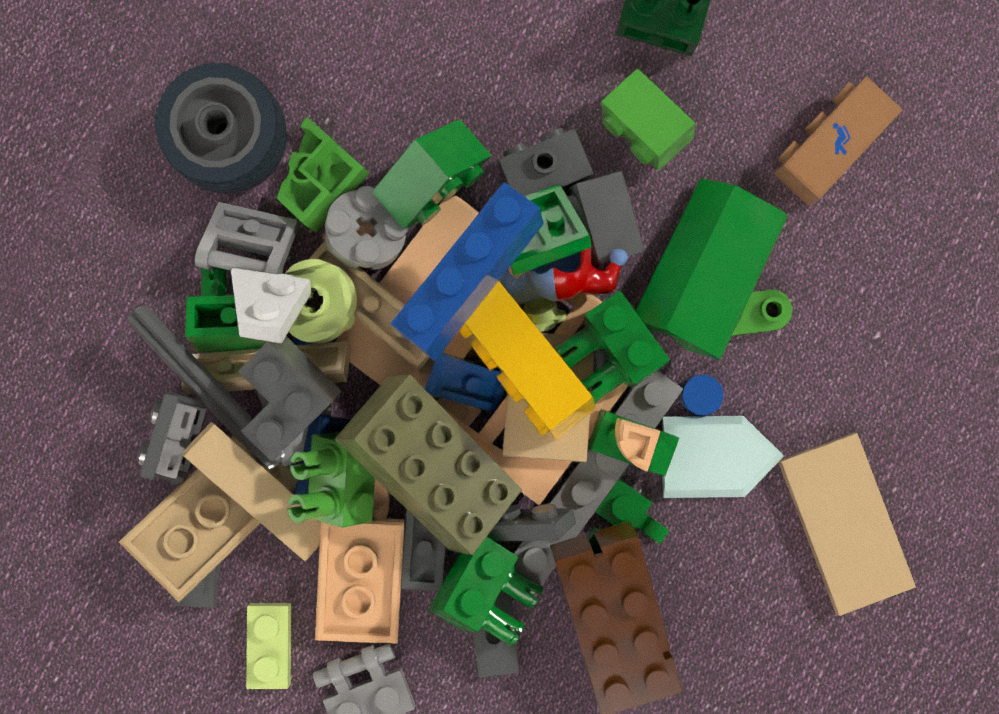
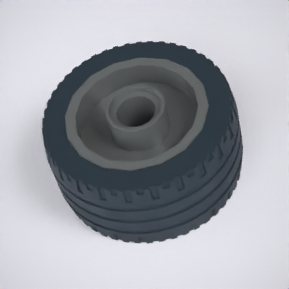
(196, 111)

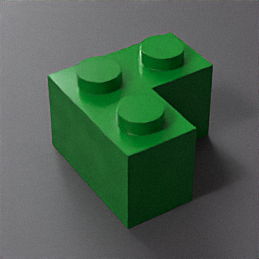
(431, 171)

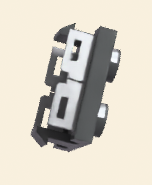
(170, 436)

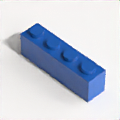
(469, 271)

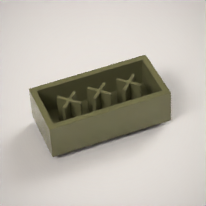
(429, 463)

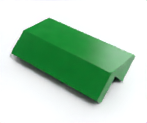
(711, 267)

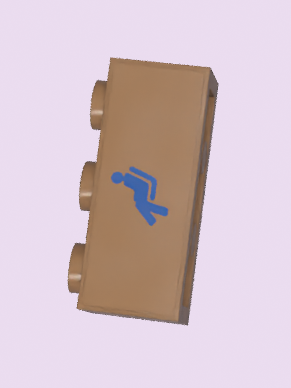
(836, 140)

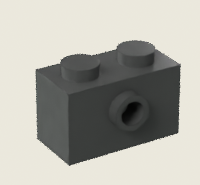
(548, 163)
(607, 216)

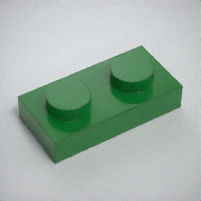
(604, 442)

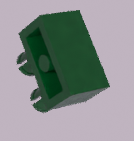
(664, 23)

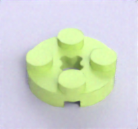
(338, 304)

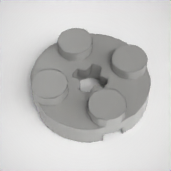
(363, 251)

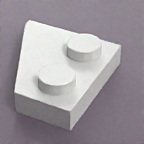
(267, 303)

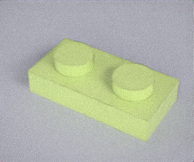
(268, 646)

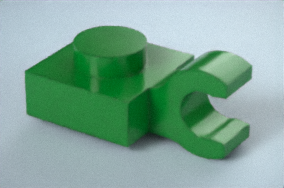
(626, 505)

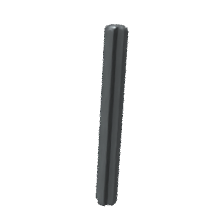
(197, 379)

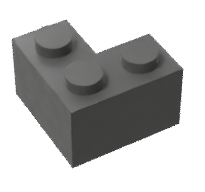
(295, 393)

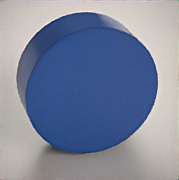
(702, 395)

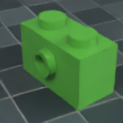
(647, 120)

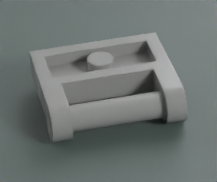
(249, 232)

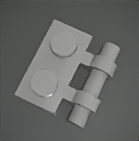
(379, 695)

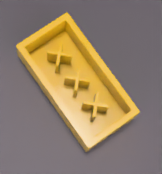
(527, 364)

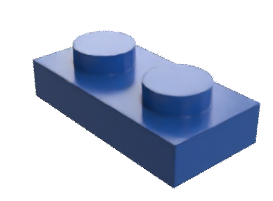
(465, 382)

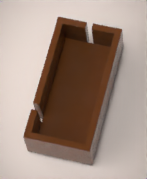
(616, 619)

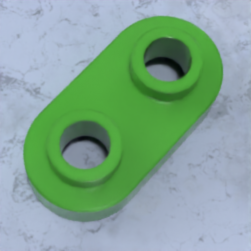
(755, 318)

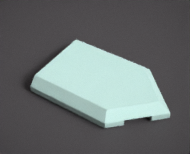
(716, 457)

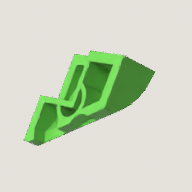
(318, 176)

